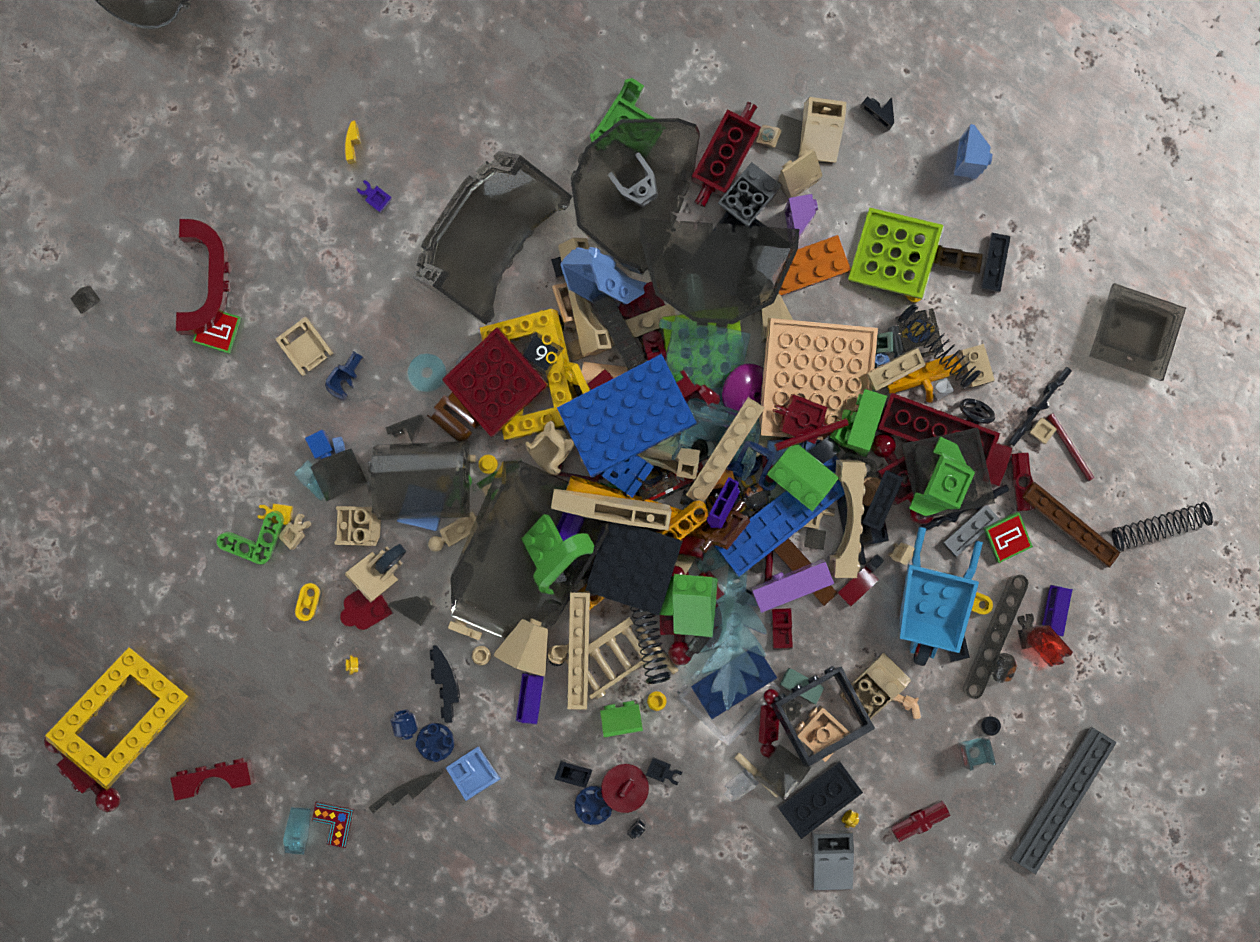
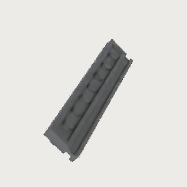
(1063, 800)

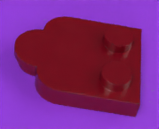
(642, 304)
(362, 612)

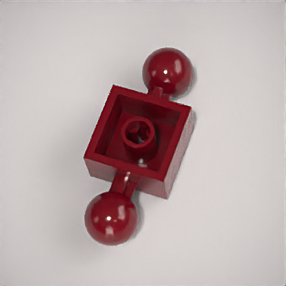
(884, 447)
(678, 649)
(105, 799)

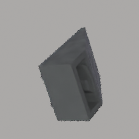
(750, 194)
(832, 859)

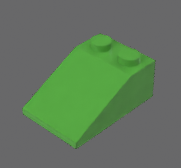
(694, 605)
(621, 719)

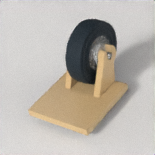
(373, 572)

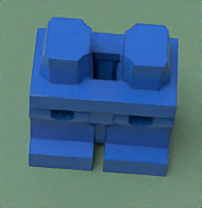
(625, 474)

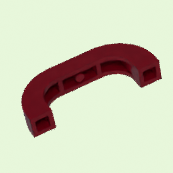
(218, 285)

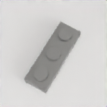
(970, 530)

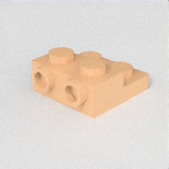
(820, 729)

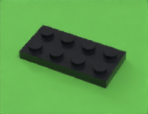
(820, 799)

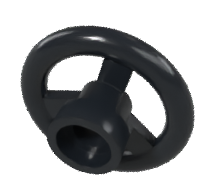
(976, 414)

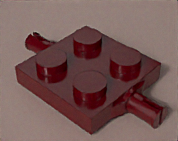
(801, 416)

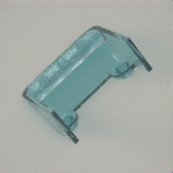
(711, 425)

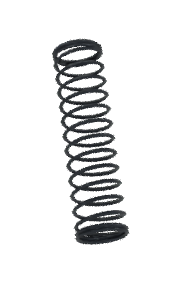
(906, 314)
(1116, 532)
(650, 680)

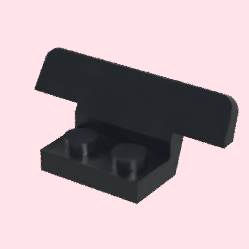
(869, 534)

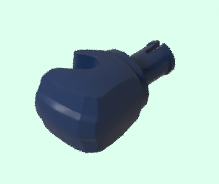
(343, 374)

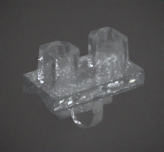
(740, 785)

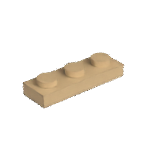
(895, 369)

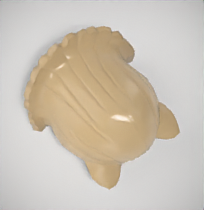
(550, 448)

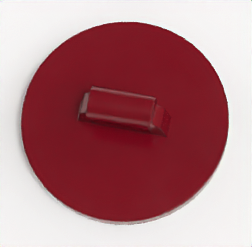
(625, 788)

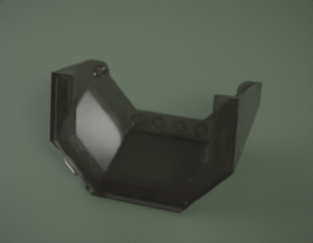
(485, 231)

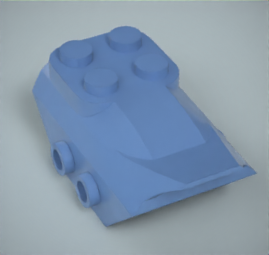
(592, 274)

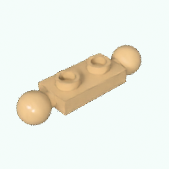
(453, 533)

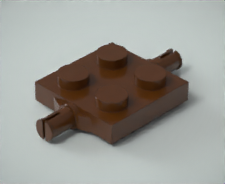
(731, 529)

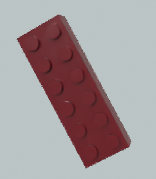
(915, 421)

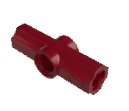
(1021, 468)
(920, 821)

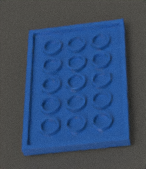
(626, 415)

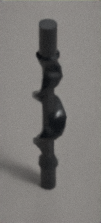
(1044, 404)
(953, 517)

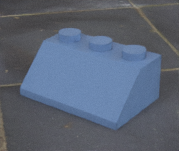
(972, 154)

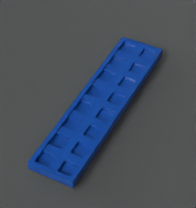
(774, 526)

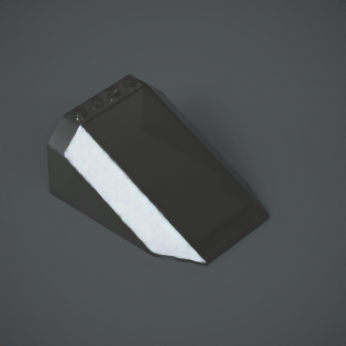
(495, 572)

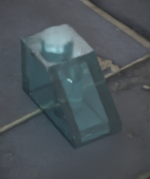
(297, 831)

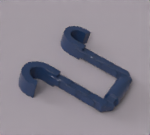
(762, 450)

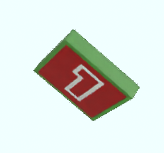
(221, 335)
(1008, 537)

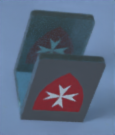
(986, 753)

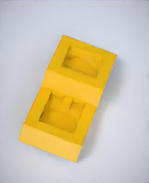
(351, 139)

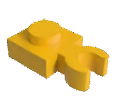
(285, 510)

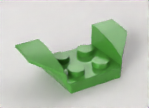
(947, 483)

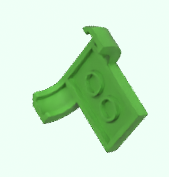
(623, 107)
(551, 553)

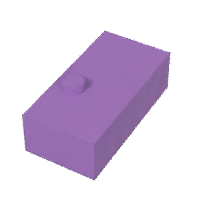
(792, 585)

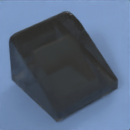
(85, 299)

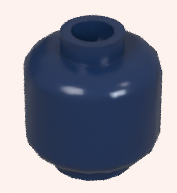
(404, 724)

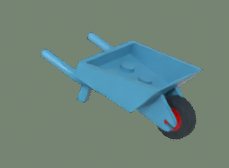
(936, 605)

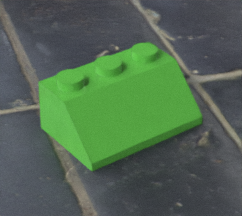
(865, 422)
(803, 476)

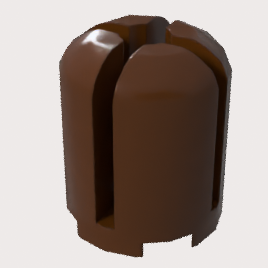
(451, 424)

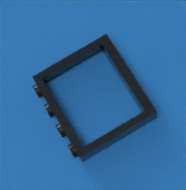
(853, 700)

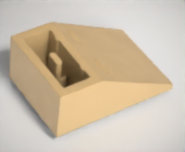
(823, 127)
(800, 174)
(879, 684)

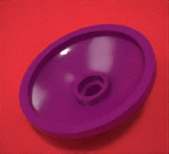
(741, 384)

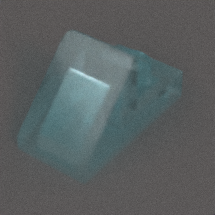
(308, 479)

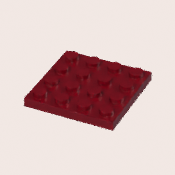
(495, 382)

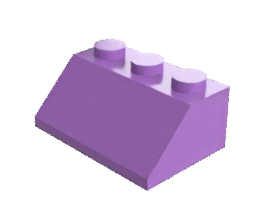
(800, 212)

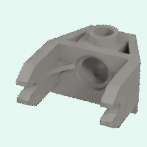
(634, 193)

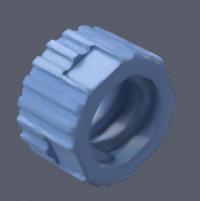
(338, 444)

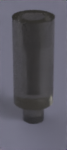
(697, 644)

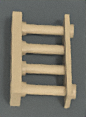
(609, 639)

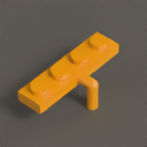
(925, 375)

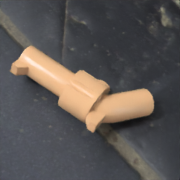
(909, 703)

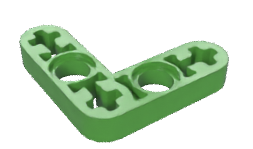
(254, 547)

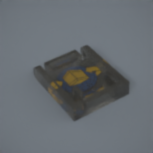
(910, 342)
(656, 482)

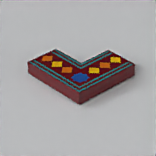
(339, 820)

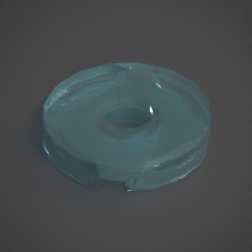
(416, 368)

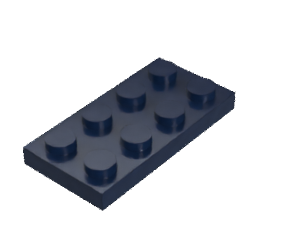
(714, 701)

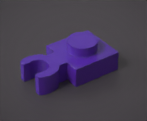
(376, 197)

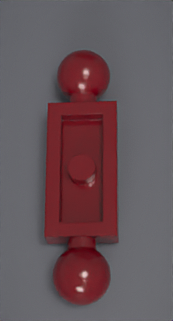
(768, 724)

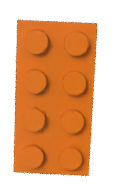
(815, 264)

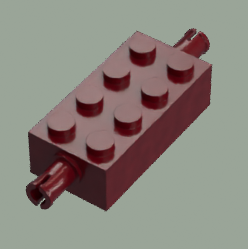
(725, 153)

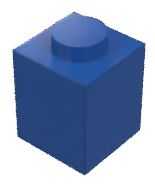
(320, 445)

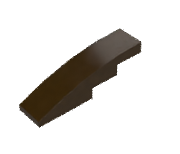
(954, 259)

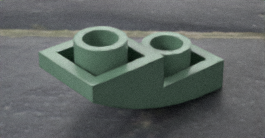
(793, 678)

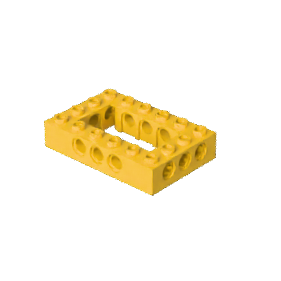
(547, 324)
(109, 769)

